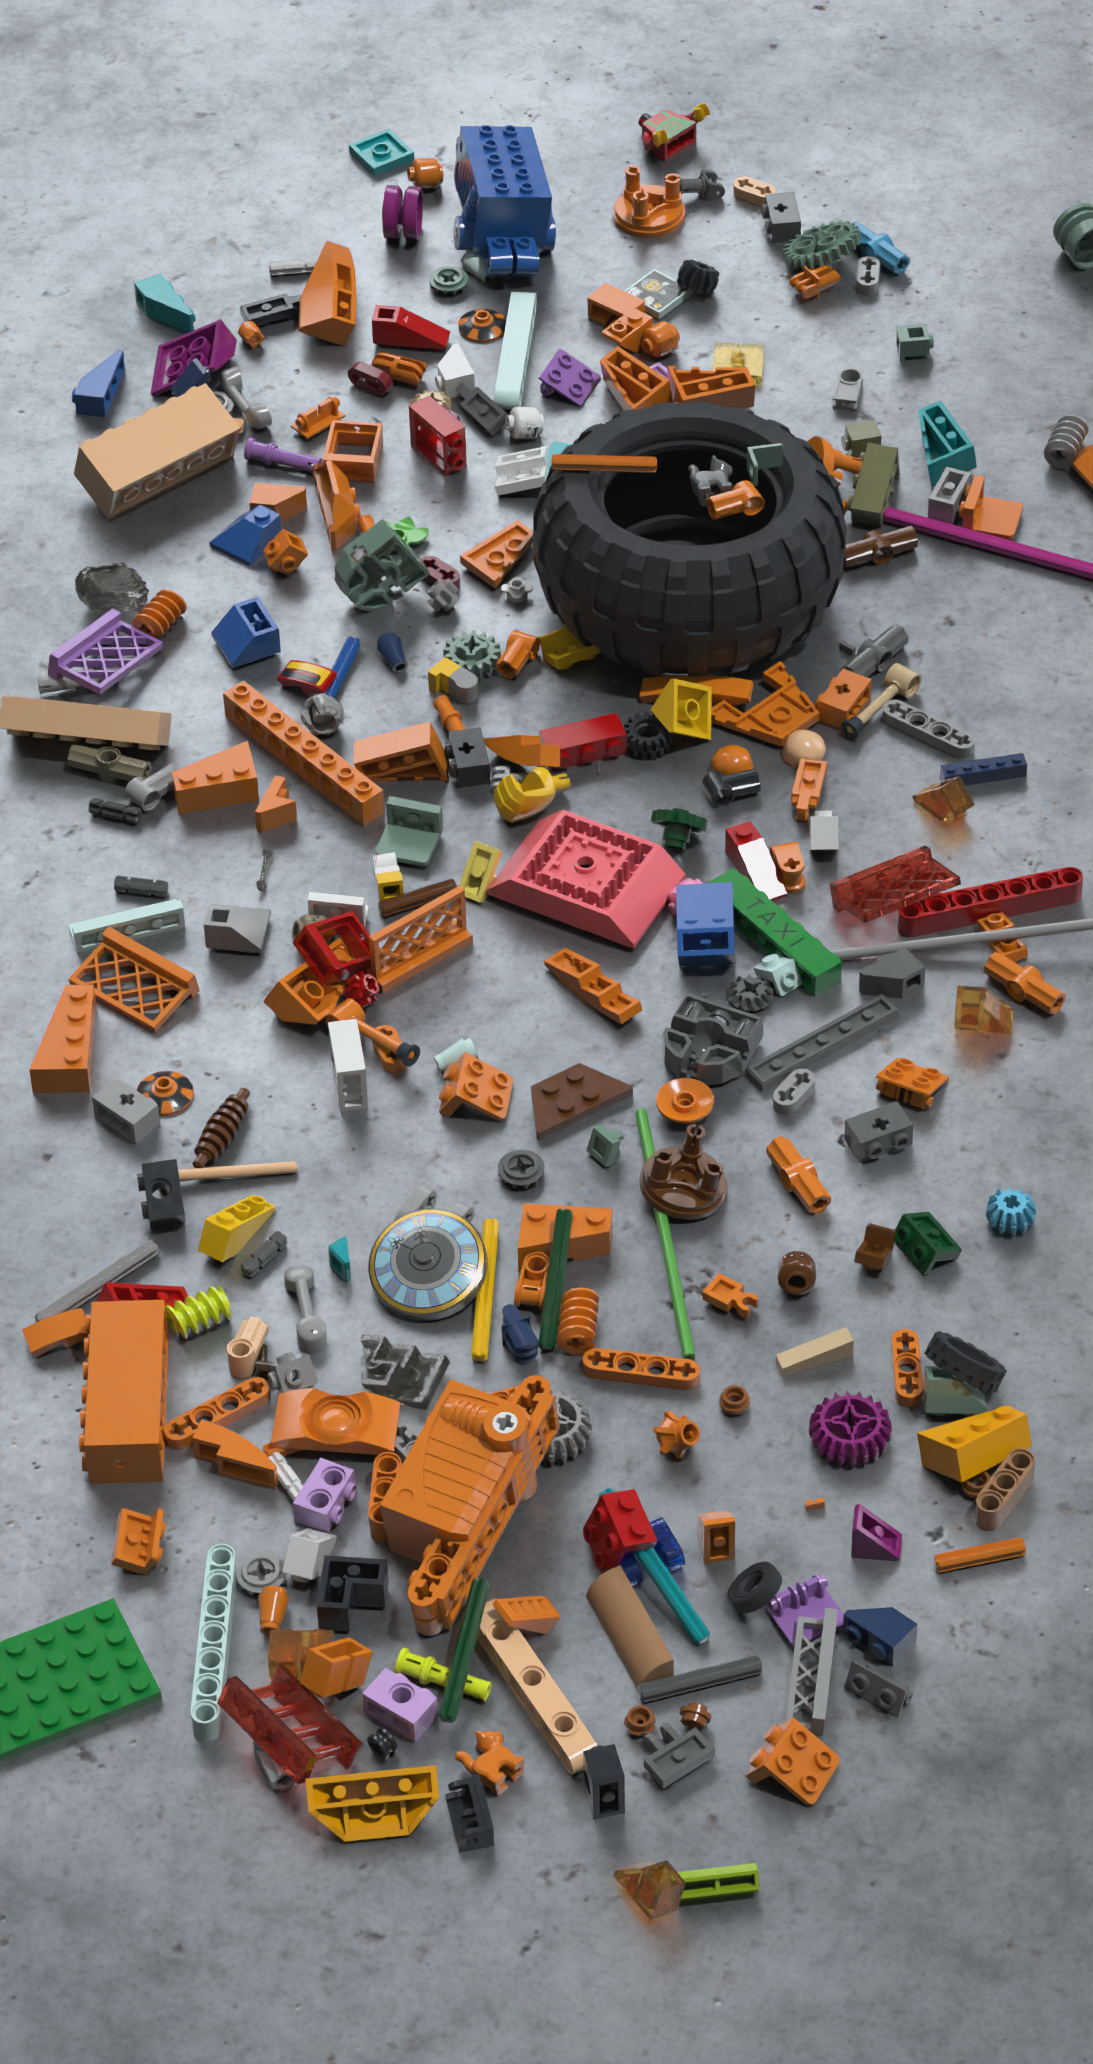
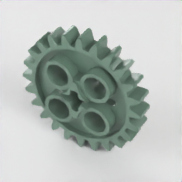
(822, 244)

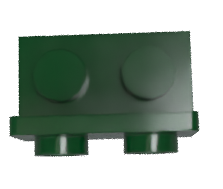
(925, 1240)

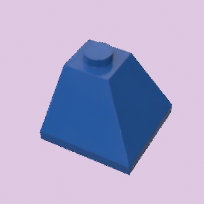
(248, 534)

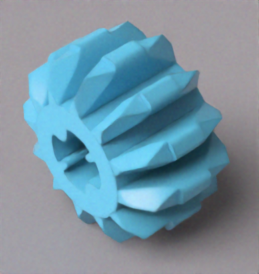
(1011, 1211)

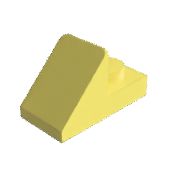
(480, 871)

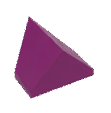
(874, 1537)

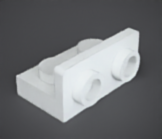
(333, 905)

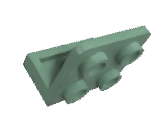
(411, 830)

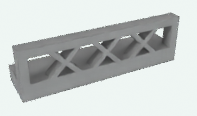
(823, 1669)

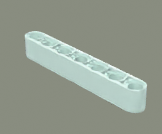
(515, 350)
(214, 1626)

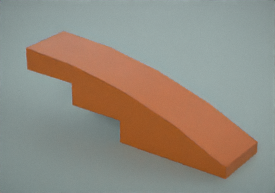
(730, 689)
(593, 987)

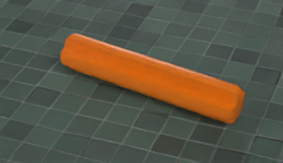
(979, 1554)

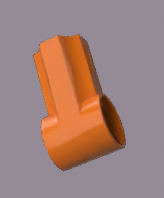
(742, 498)
(518, 650)

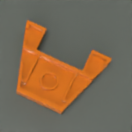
(774, 716)

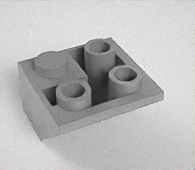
(236, 928)

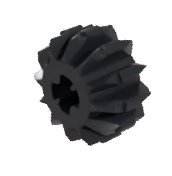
(698, 277)

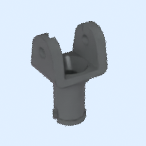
(703, 185)

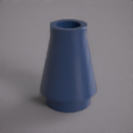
(392, 651)

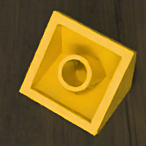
(685, 709)

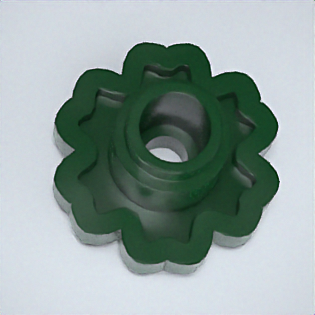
(678, 826)

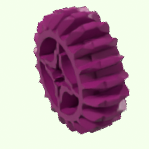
(868, 1424)

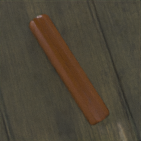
(415, 898)

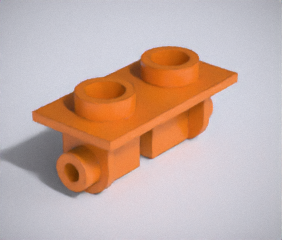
(316, 420)

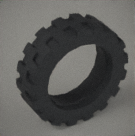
(965, 1362)

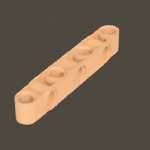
(542, 1702)

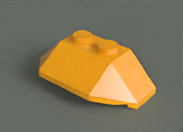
(373, 1802)

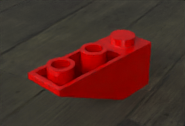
(403, 328)

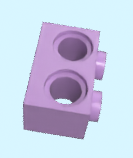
(324, 1496)

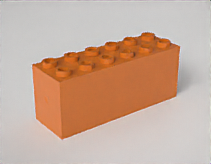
(125, 1392)

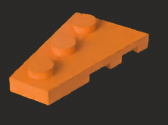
(499, 553)

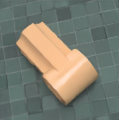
(246, 1347)

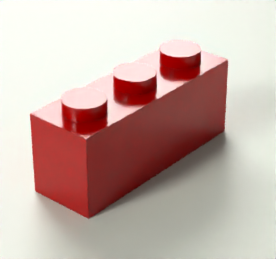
(587, 740)

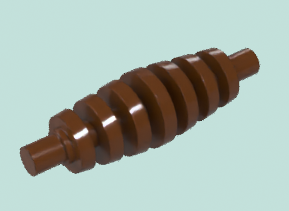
(221, 1128)

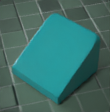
(339, 1258)

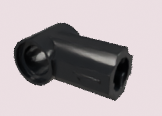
(723, 788)

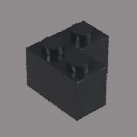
(348, 1584)

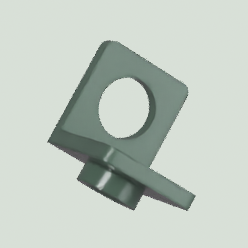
(763, 457)

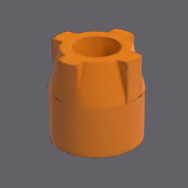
(250, 334)

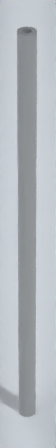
(965, 939)

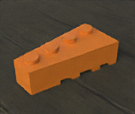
(67, 1046)

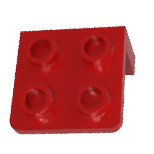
(616, 1528)

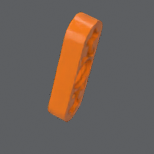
(900, 1377)

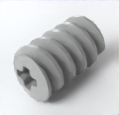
(1065, 441)

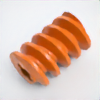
(160, 613)
(578, 1321)

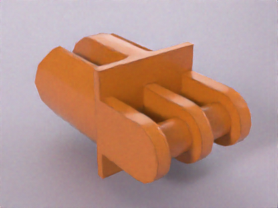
(815, 280)

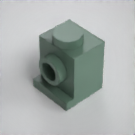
(913, 341)

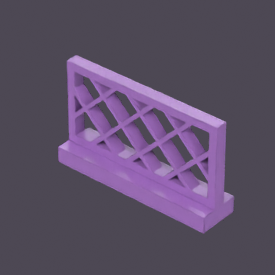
(89, 643)

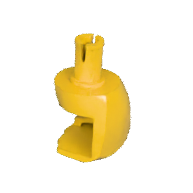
(525, 800)

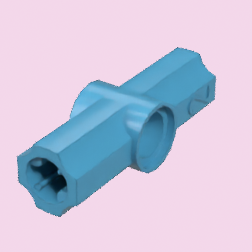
(883, 249)

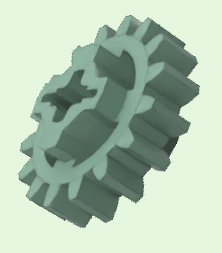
(473, 652)

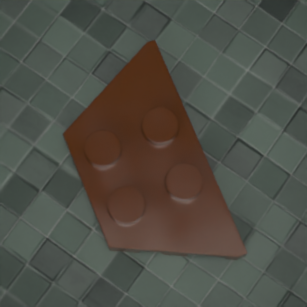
(573, 1097)

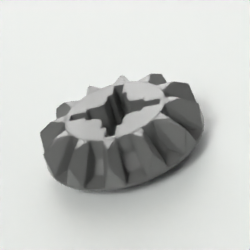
(747, 1000)
(531, 1163)

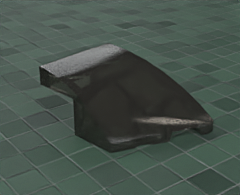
(401, 1371)

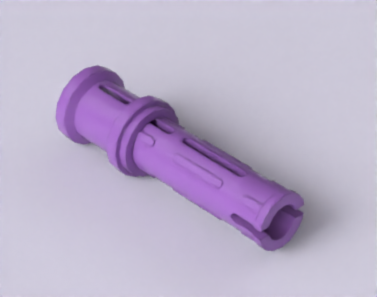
(272, 454)

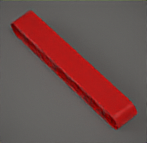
(1009, 896)

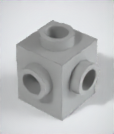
(301, 1368)

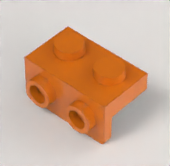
(138, 1540)

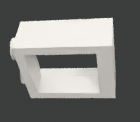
(348, 1065)

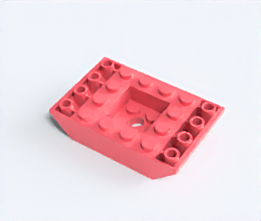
(611, 898)

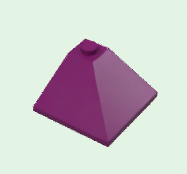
(209, 344)

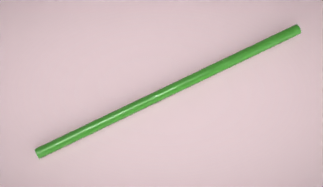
(667, 1249)

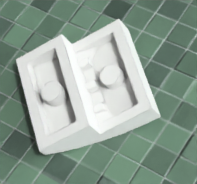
(521, 470)

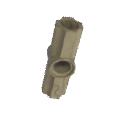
(107, 763)

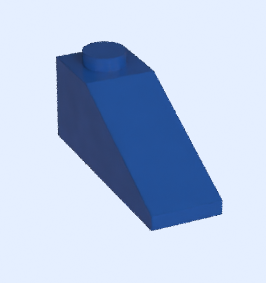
(99, 386)

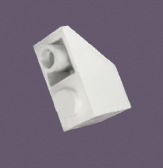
(823, 831)

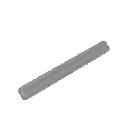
(95, 1284)

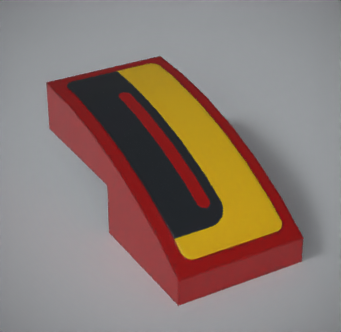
(308, 675)

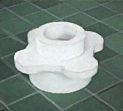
(517, 589)

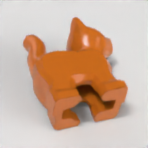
(494, 1761)

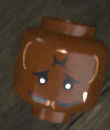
(796, 1273)

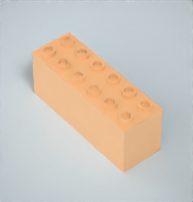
(156, 450)

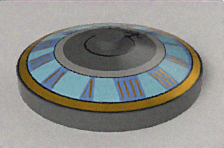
(428, 1264)

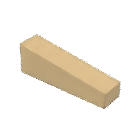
(817, 1352)

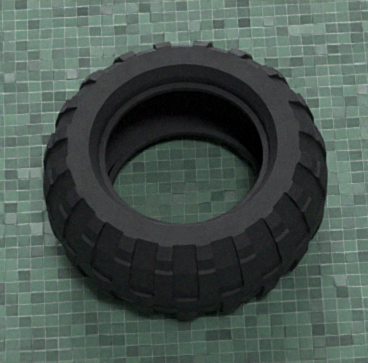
(683, 603)

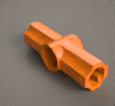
(1024, 983)
(798, 1175)

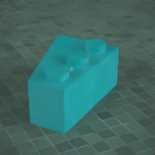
(944, 442)

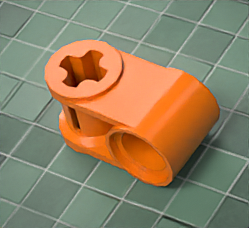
(789, 865)
(532, 1280)

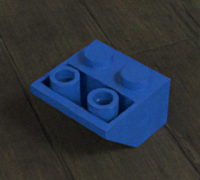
(247, 633)

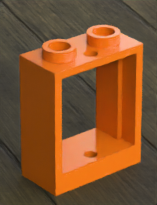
(355, 467)

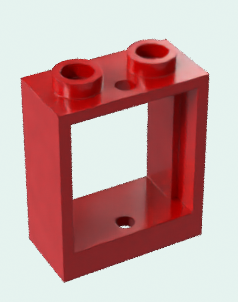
(445, 453)
(322, 959)

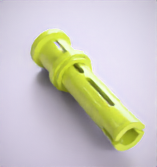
(429, 1671)

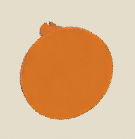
(649, 209)
(834, 460)

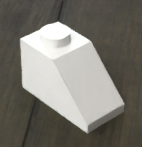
(453, 371)
(306, 1554)

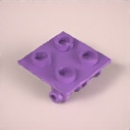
(568, 378)
(804, 1600)

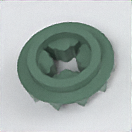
(448, 274)

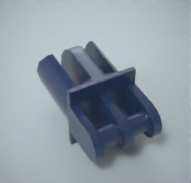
(518, 1335)

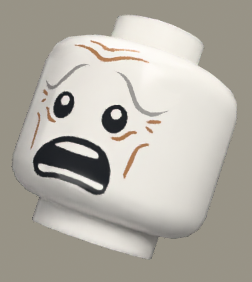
(524, 423)

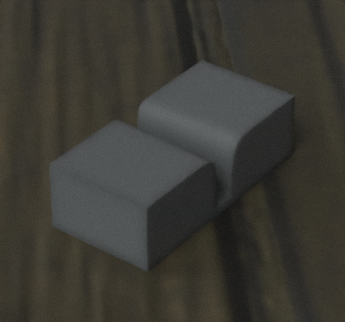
(847, 648)

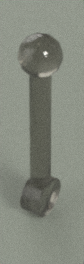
(267, 853)

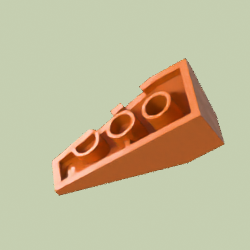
(302, 997)

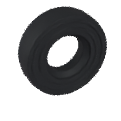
(768, 1584)

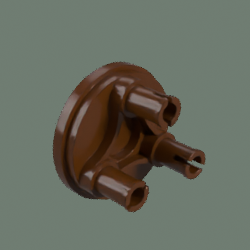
(684, 1179)

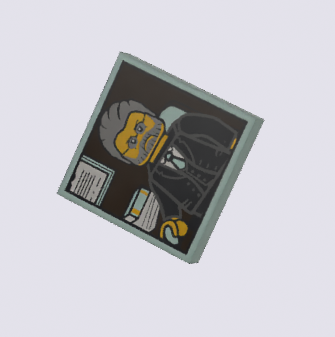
(659, 293)

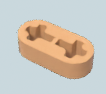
(752, 190)

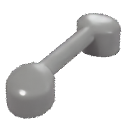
(257, 414)
(310, 1329)

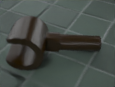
(262, 1364)

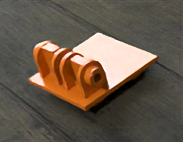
(917, 1081)

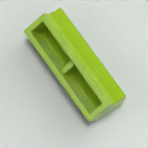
(717, 1875)

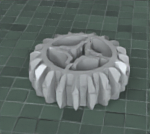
(573, 1430)

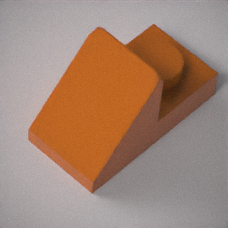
(275, 806)

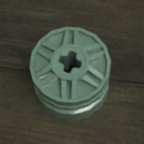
(1075, 234)

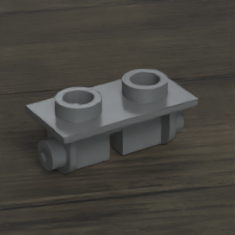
(876, 1688)

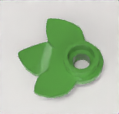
(406, 530)

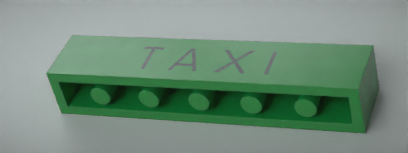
(779, 934)

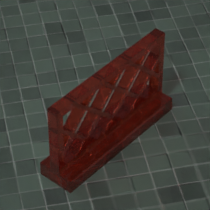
(894, 874)

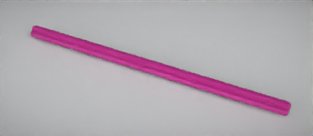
(989, 542)

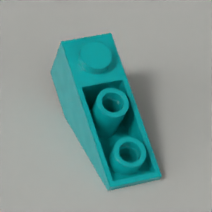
(161, 302)

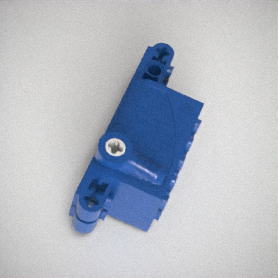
(503, 199)

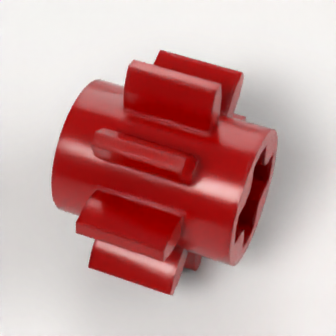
(362, 989)

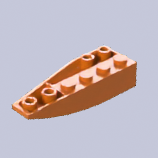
(329, 296)

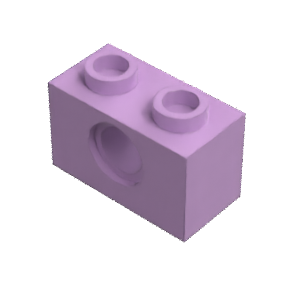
(384, 1699)

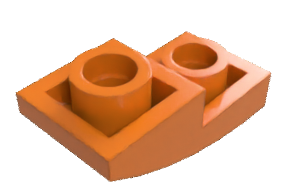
(1013, 948)
(62, 1328)

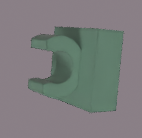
(604, 1145)

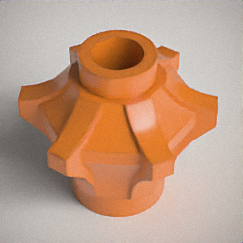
(676, 1434)

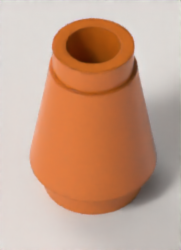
(272, 1608)

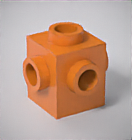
(285, 552)

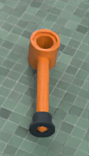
(352, 1010)

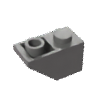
(893, 976)

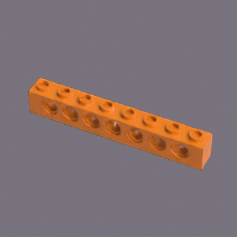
(304, 753)

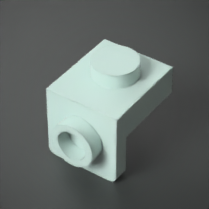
(780, 971)

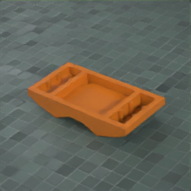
(335, 1422)

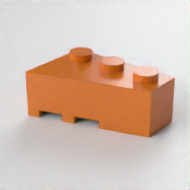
(633, 382)
(721, 387)
(402, 754)
(217, 781)
(588, 1237)

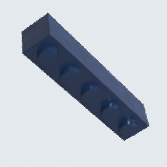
(986, 769)

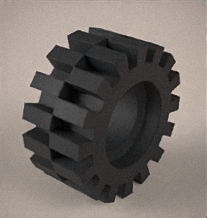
(645, 746)

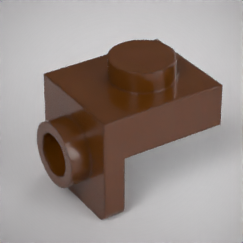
(876, 1247)

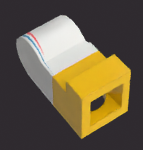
(387, 874)

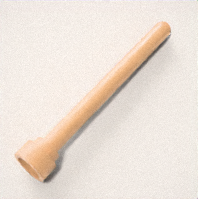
(237, 1171)

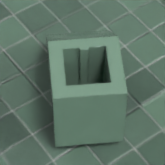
(949, 1395)

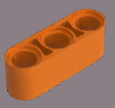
(384, 1471)

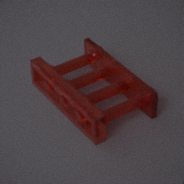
(276, 1738)

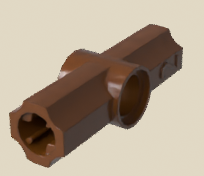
(880, 546)

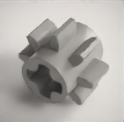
(442, 595)

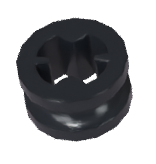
(382, 1744)

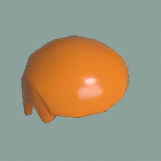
(731, 760)

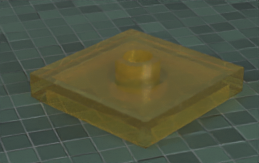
(740, 356)

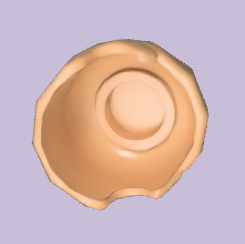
(803, 745)

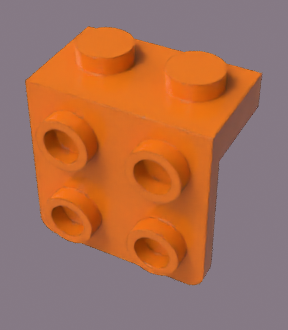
(989, 514)
(477, 1086)
(794, 1760)

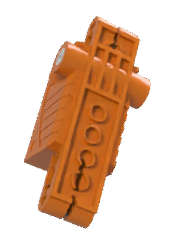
(462, 1488)

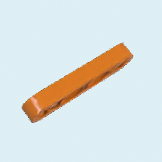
(640, 1372)
(214, 1409)

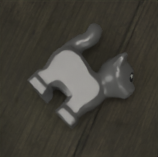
(710, 482)

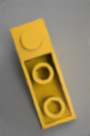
(233, 1227)

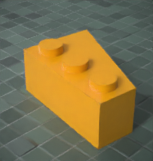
(974, 1443)

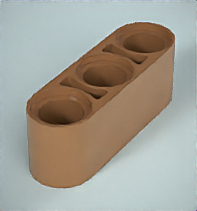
(1004, 1489)

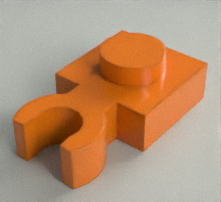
(727, 1294)

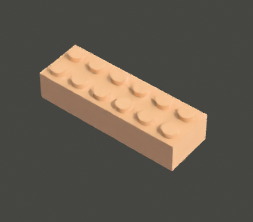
(81, 720)

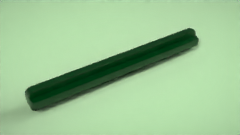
(555, 1279)
(463, 1650)

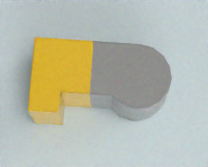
(453, 680)

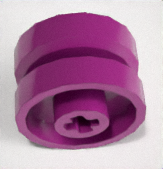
(402, 213)

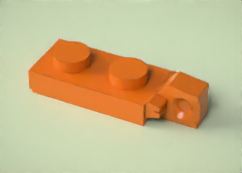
(808, 786)

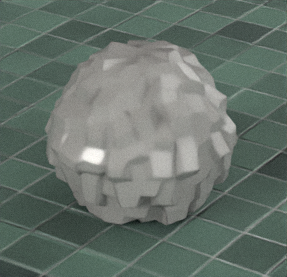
(322, 714)

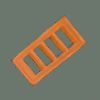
(528, 1613)

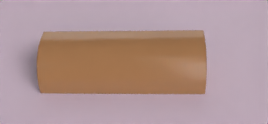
(629, 1627)

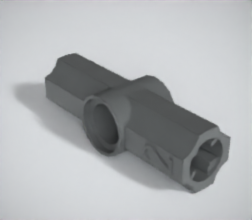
(877, 653)

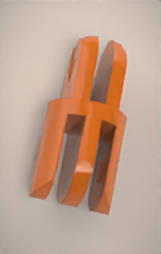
(400, 368)

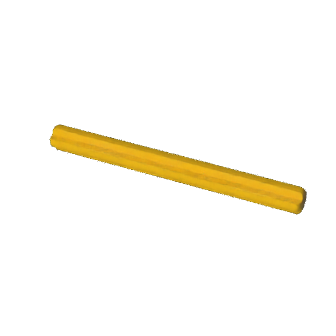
(484, 1298)

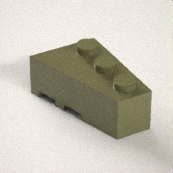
(874, 484)

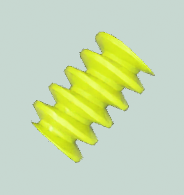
(198, 1311)

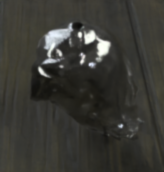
(111, 588)

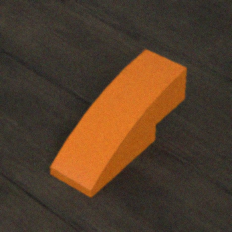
(525, 750)
(234, 1455)

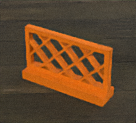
(426, 948)
(151, 966)

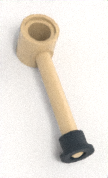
(898, 681)

